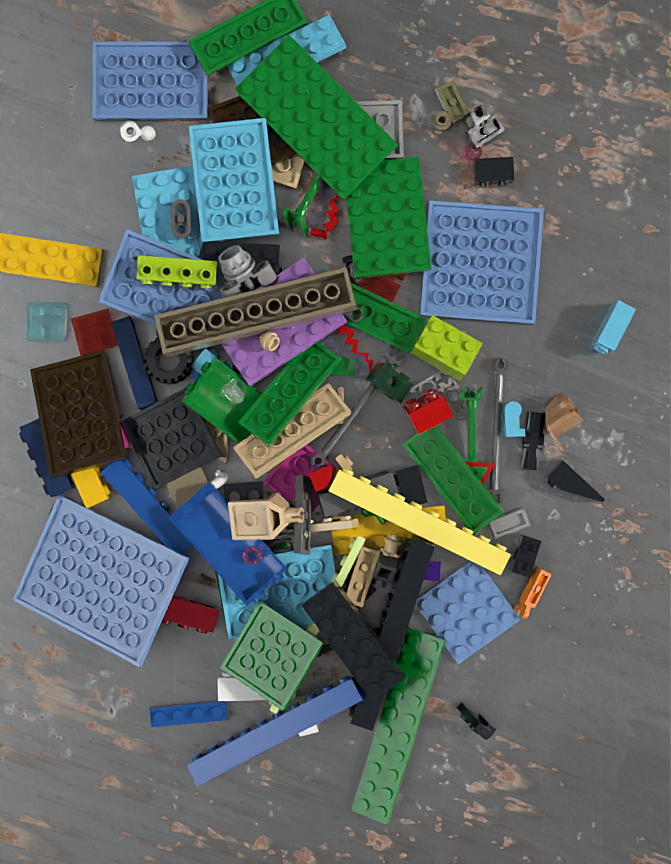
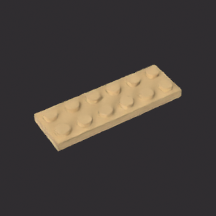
(315, 418)

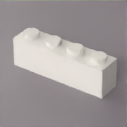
(233, 690)

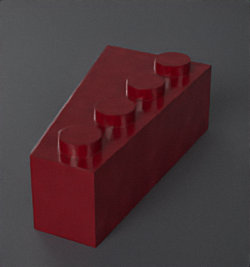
(191, 614)

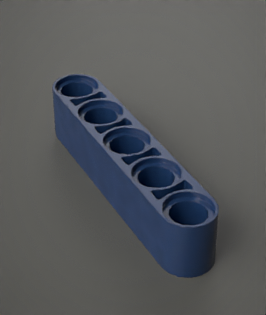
(134, 363)

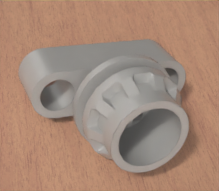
(242, 272)

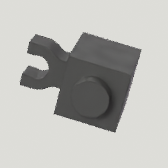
(385, 569)

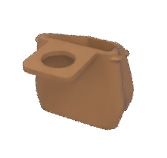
(561, 417)

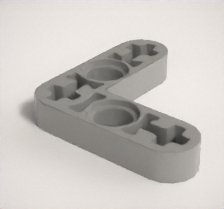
(445, 389)

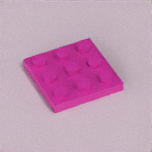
(283, 477)

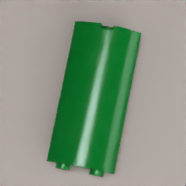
(206, 400)

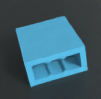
(612, 327)

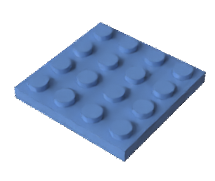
(466, 610)

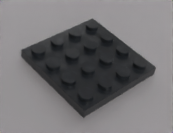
(170, 439)

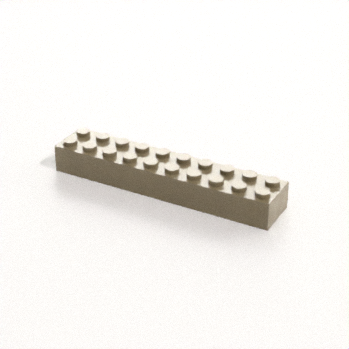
(255, 312)

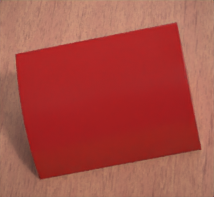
(321, 477)

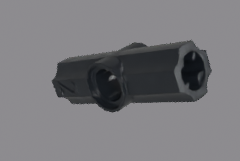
(533, 441)

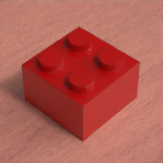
(427, 410)

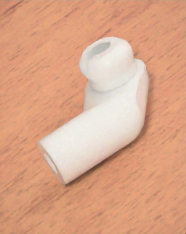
(220, 478)

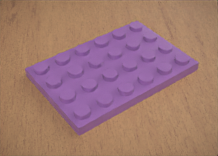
(256, 362)

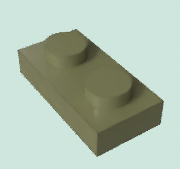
(451, 101)

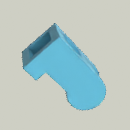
(511, 420)

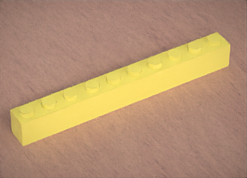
(418, 521)

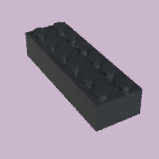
(353, 640)

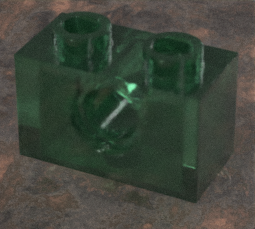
(379, 379)

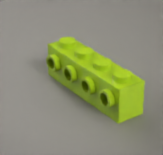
(176, 270)

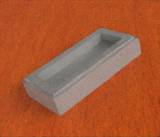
(509, 523)

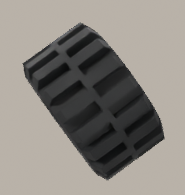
(166, 377)

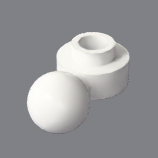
(147, 132)

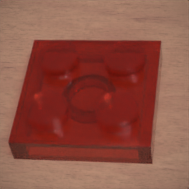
(94, 332)

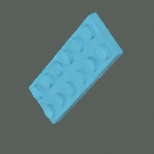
(317, 39)

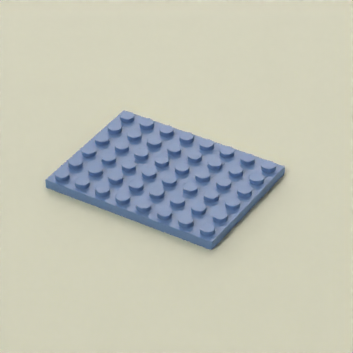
(100, 580)

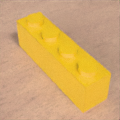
(91, 486)

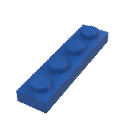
(188, 713)

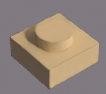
(344, 462)

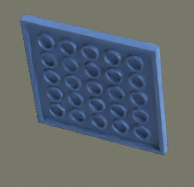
(482, 262)

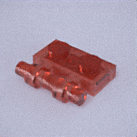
(382, 286)

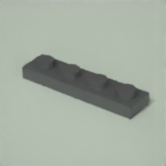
(303, 496)

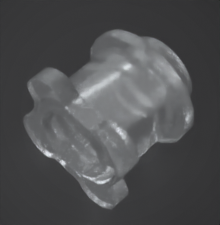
(232, 392)

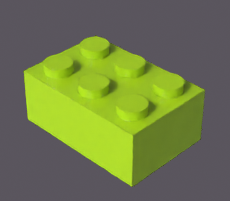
(446, 348)

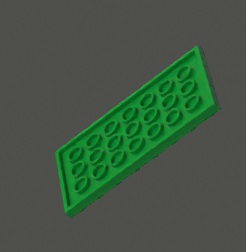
(316, 117)

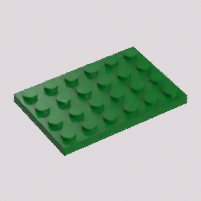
(389, 221)

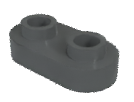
(179, 220)

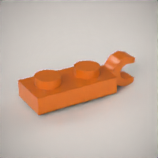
(532, 592)

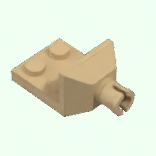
(261, 517)

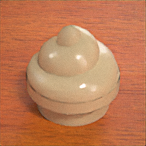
(269, 341)

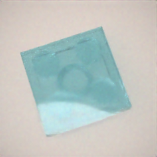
(46, 321)

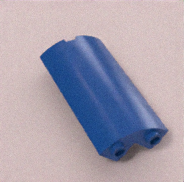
(208, 528)

